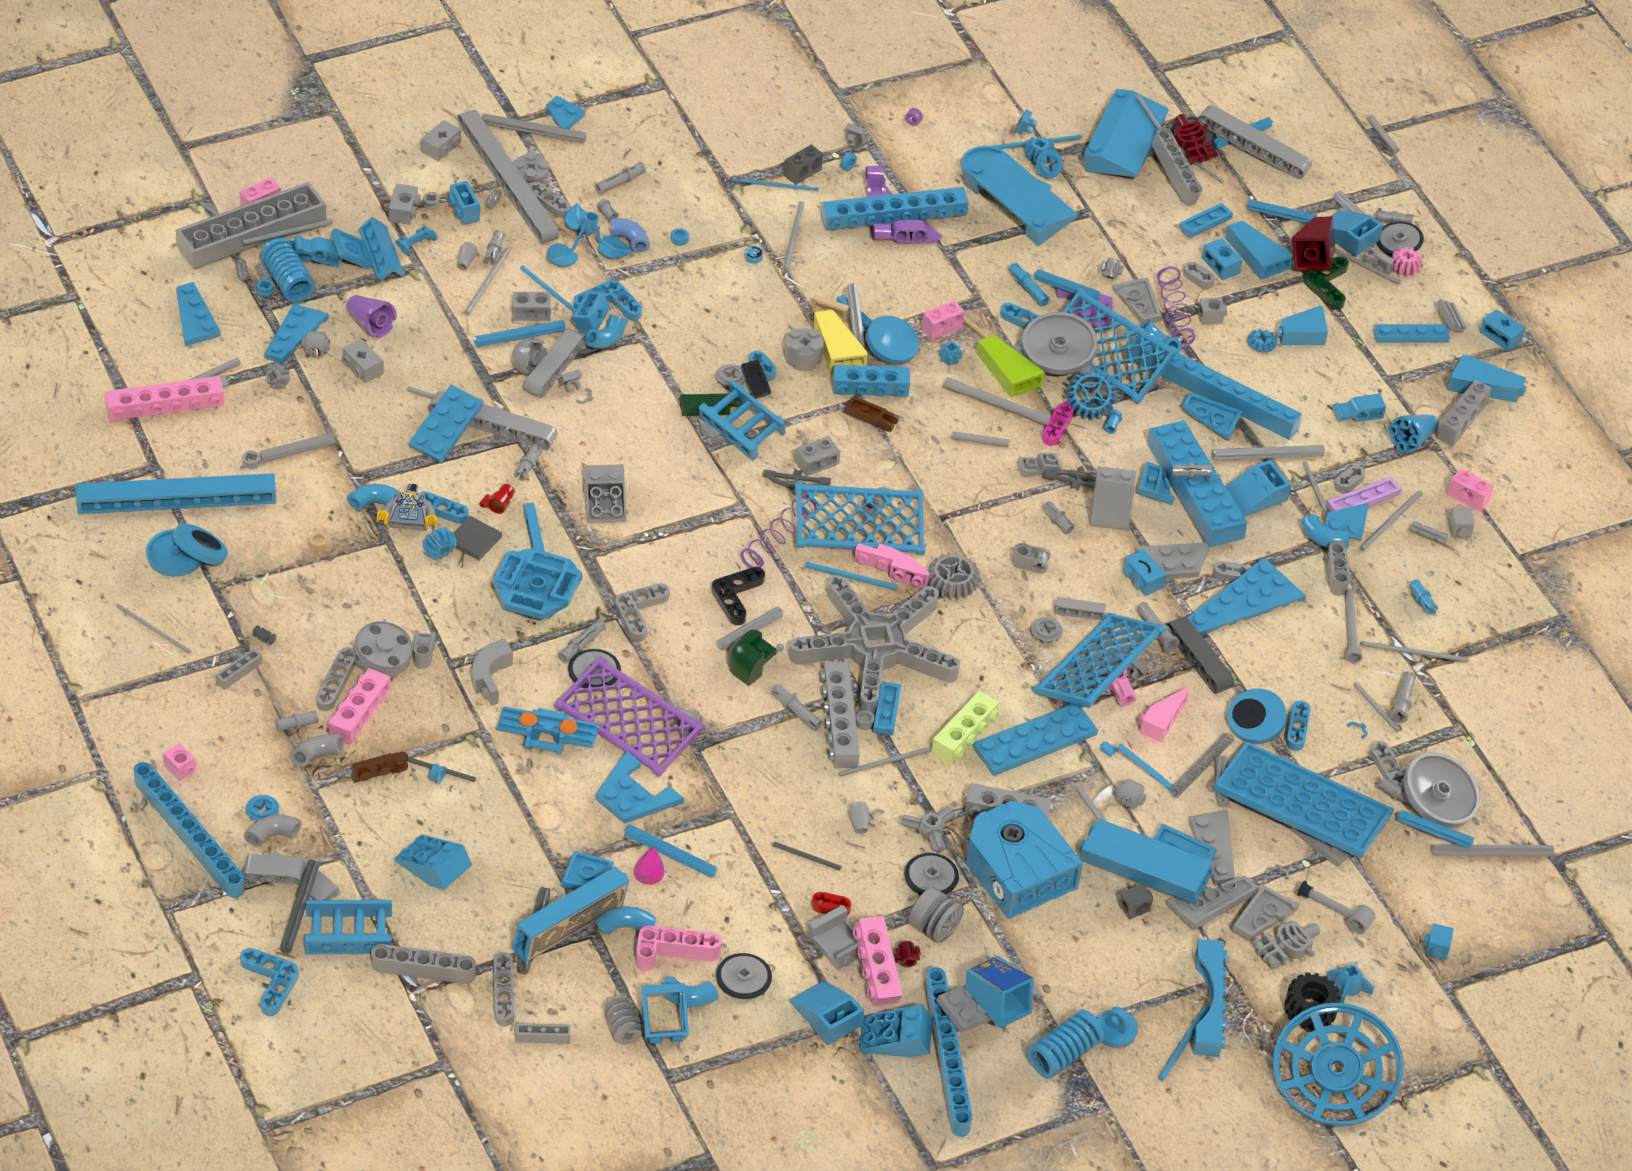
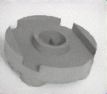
(531, 160)

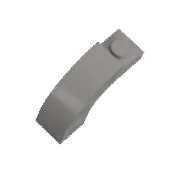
(488, 661)

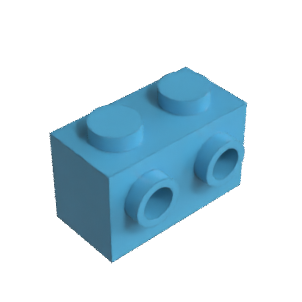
(464, 202)

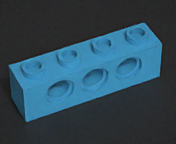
(871, 380)

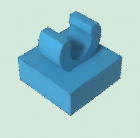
(1025, 123)

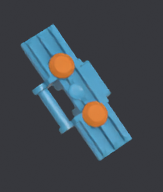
(547, 721)

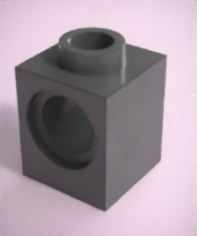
(1136, 901)

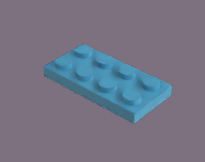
(446, 423)

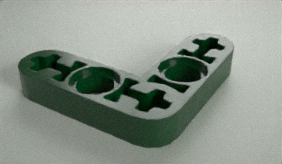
(1334, 297)

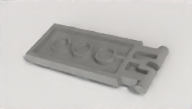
(964, 1009)

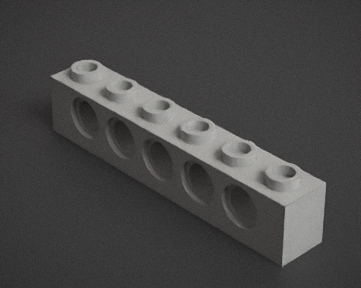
(841, 715)

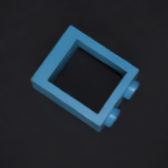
(664, 990)

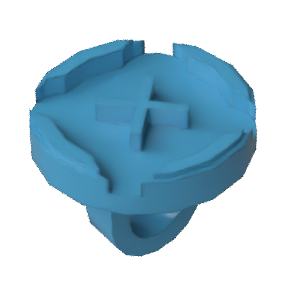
(1118, 1027)

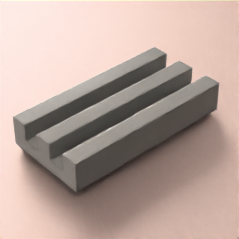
(1451, 315)

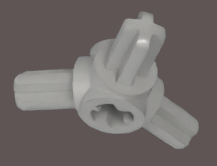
(931, 826)

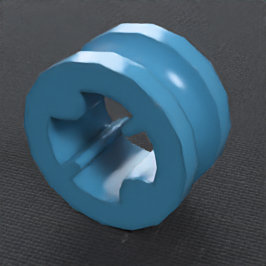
(262, 284)
(437, 773)

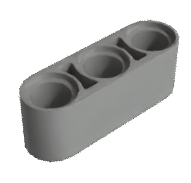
(1338, 568)
(273, 869)

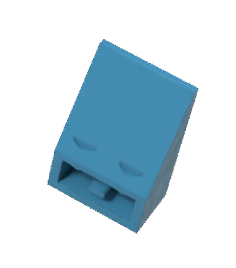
(1356, 231)
(1259, 488)
(434, 860)
(829, 1011)
(897, 1032)

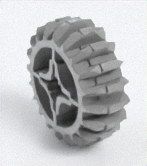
(953, 576)

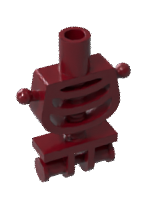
(1191, 137)

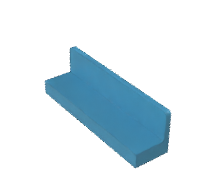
(380, 249)

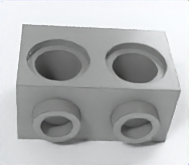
(531, 306)

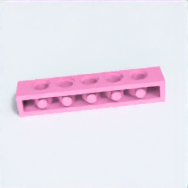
(164, 398)

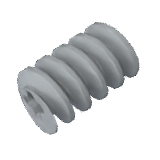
(622, 1020)

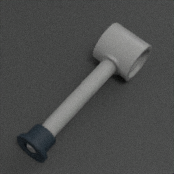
(1359, 918)

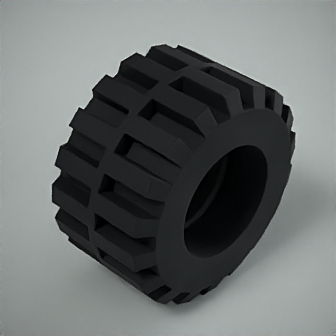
(1313, 988)

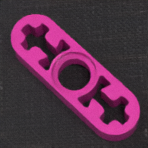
(1057, 430)

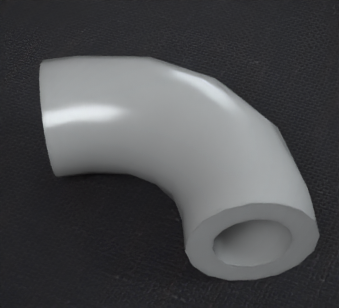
(317, 747)
(272, 826)

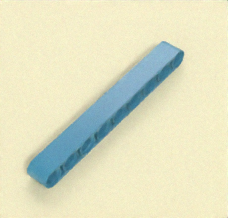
(189, 829)
(948, 1055)

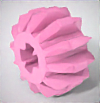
(1406, 261)

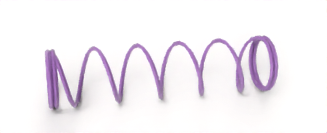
(1168, 311)
(755, 553)

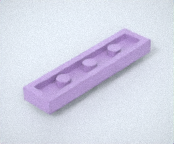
(1369, 494)

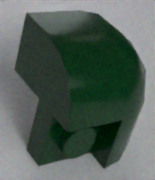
(749, 655)

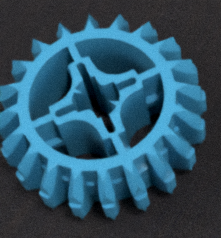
(1098, 399)

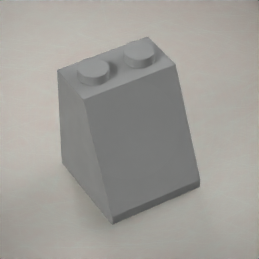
(1112, 498)

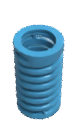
(287, 270)
(1065, 1044)

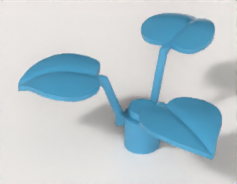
(587, 222)

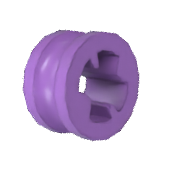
(916, 113)

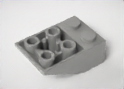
(605, 493)

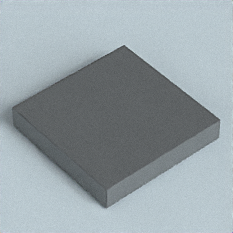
(476, 537)

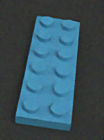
(1035, 739)

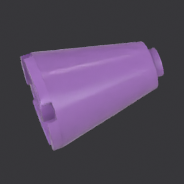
(372, 314)

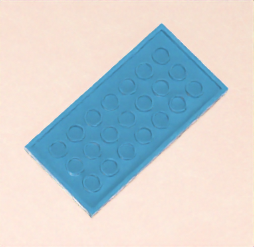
(1303, 799)

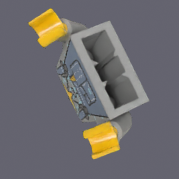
(408, 511)

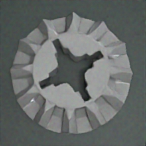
(727, 371)
(1050, 625)

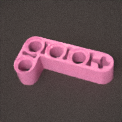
(675, 943)

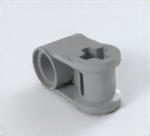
(1029, 558)
(423, 649)

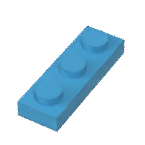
(1205, 220)
(887, 708)

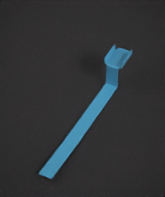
(1109, 750)

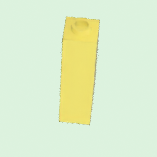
(839, 343)

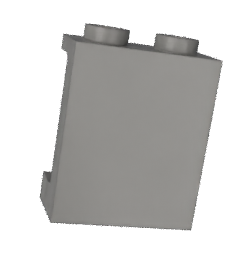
(835, 937)

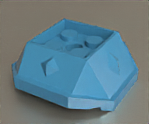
(536, 582)

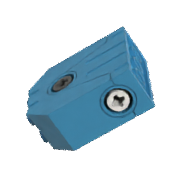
(1021, 858)

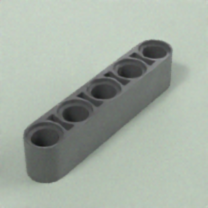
(1201, 656)

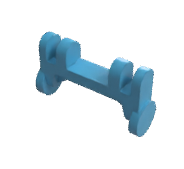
(420, 234)

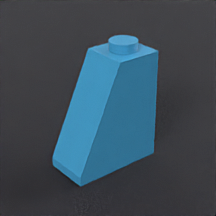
(1304, 328)

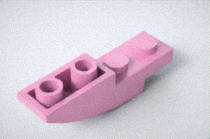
(899, 565)

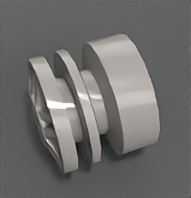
(936, 915)

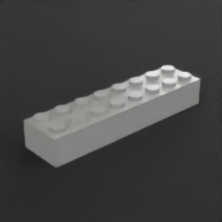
(222, 233)

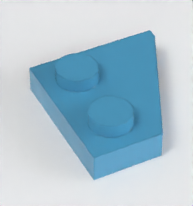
(564, 112)
(1155, 484)

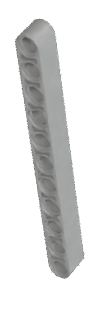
(508, 176)

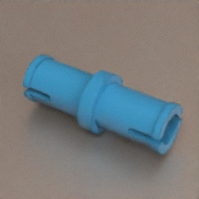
(1423, 596)

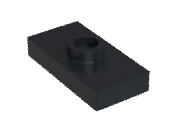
(756, 378)

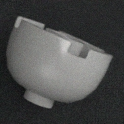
(528, 355)

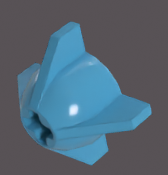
(1350, 981)

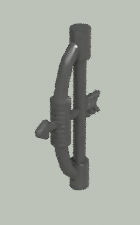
(1072, 473)
(797, 475)

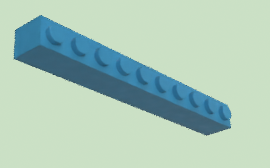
(1223, 390)
(176, 493)

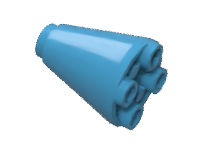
(1412, 431)

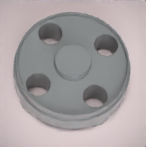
(383, 648)

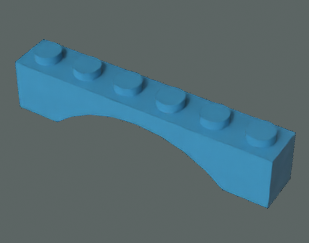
(1208, 1032)

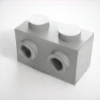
(817, 456)

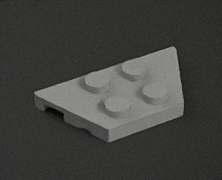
(1178, 559)

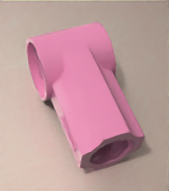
(1123, 690)

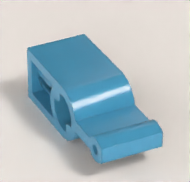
(320, 249)
(1361, 408)

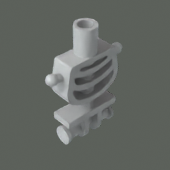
(1295, 943)

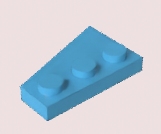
(1213, 414)
(1184, 842)

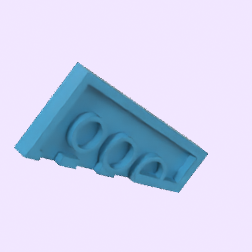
(195, 316)
(295, 326)

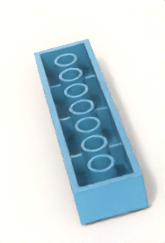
(1203, 497)

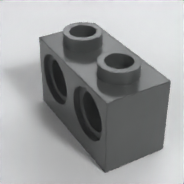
(803, 164)

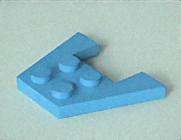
(628, 798)

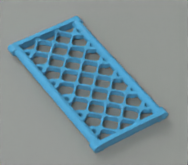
(1171, 351)
(849, 494)
(1115, 671)

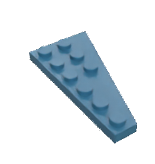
(1248, 596)

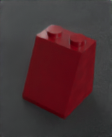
(1314, 245)

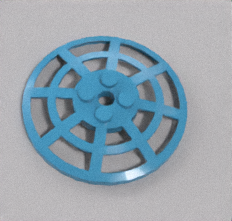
(1342, 1054)

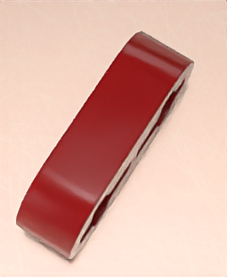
(830, 902)

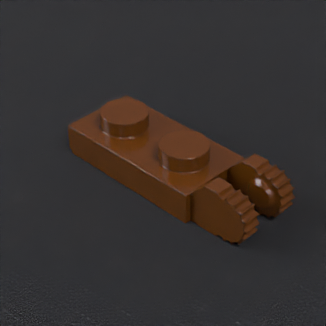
(871, 413)
(379, 766)

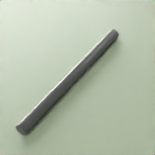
(448, 771)
(807, 856)

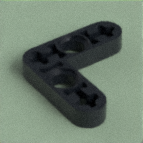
(731, 589)

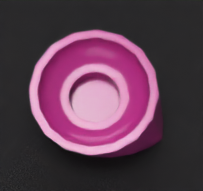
(649, 868)

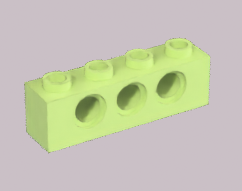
(965, 727)

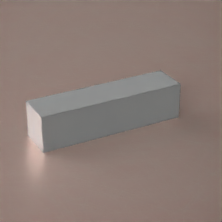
(1080, 608)
(238, 669)
(543, 1033)

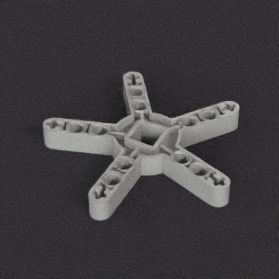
(874, 626)

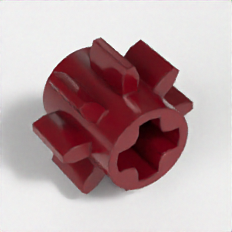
(907, 954)

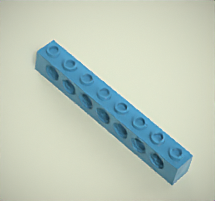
(894, 207)

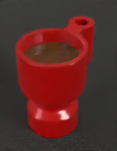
(499, 500)

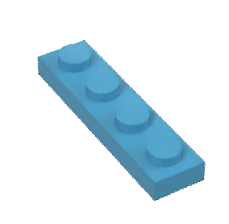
(1411, 333)

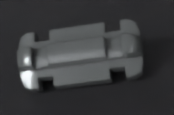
(264, 635)

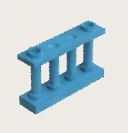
(736, 436)
(346, 943)

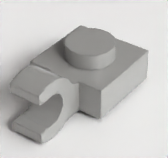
(1379, 260)

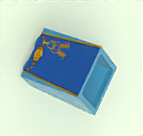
(1001, 990)

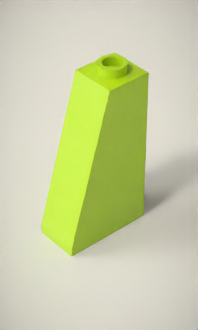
(1009, 367)

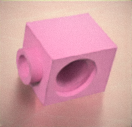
(179, 761)

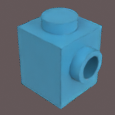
(1438, 941)

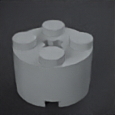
(804, 348)

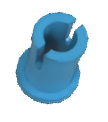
(1114, 418)

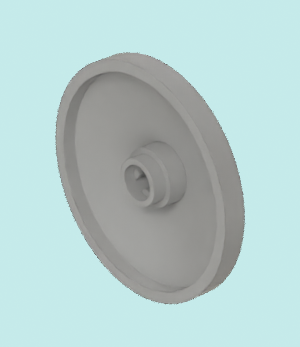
(1059, 343)
(1442, 789)

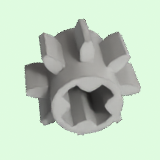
(1112, 268)
(278, 377)

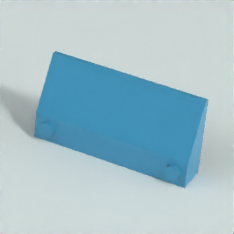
(1123, 135)
(1021, 195)

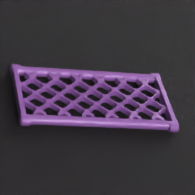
(608, 671)

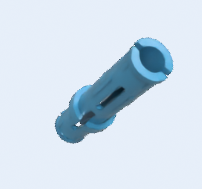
(1024, 279)

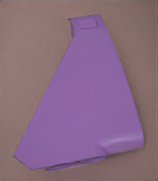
(903, 230)

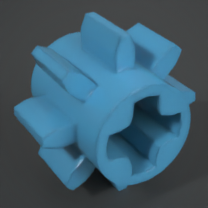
(950, 353)

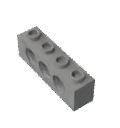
(1464, 413)
(985, 798)

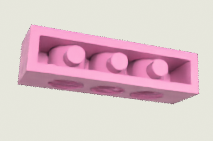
(359, 705)
(875, 929)

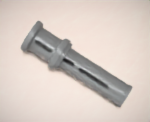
(1167, 639)
(1402, 702)

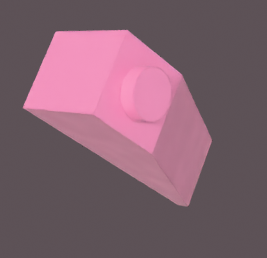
(1162, 715)

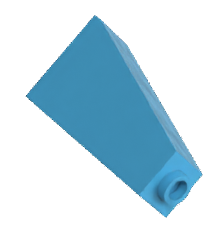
(1258, 250)
(1504, 383)

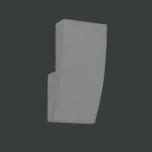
(1037, 466)

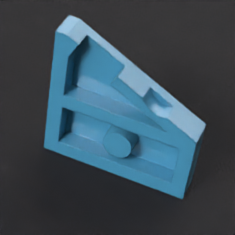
(1349, 519)

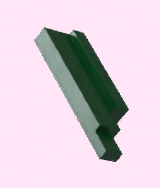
(691, 402)

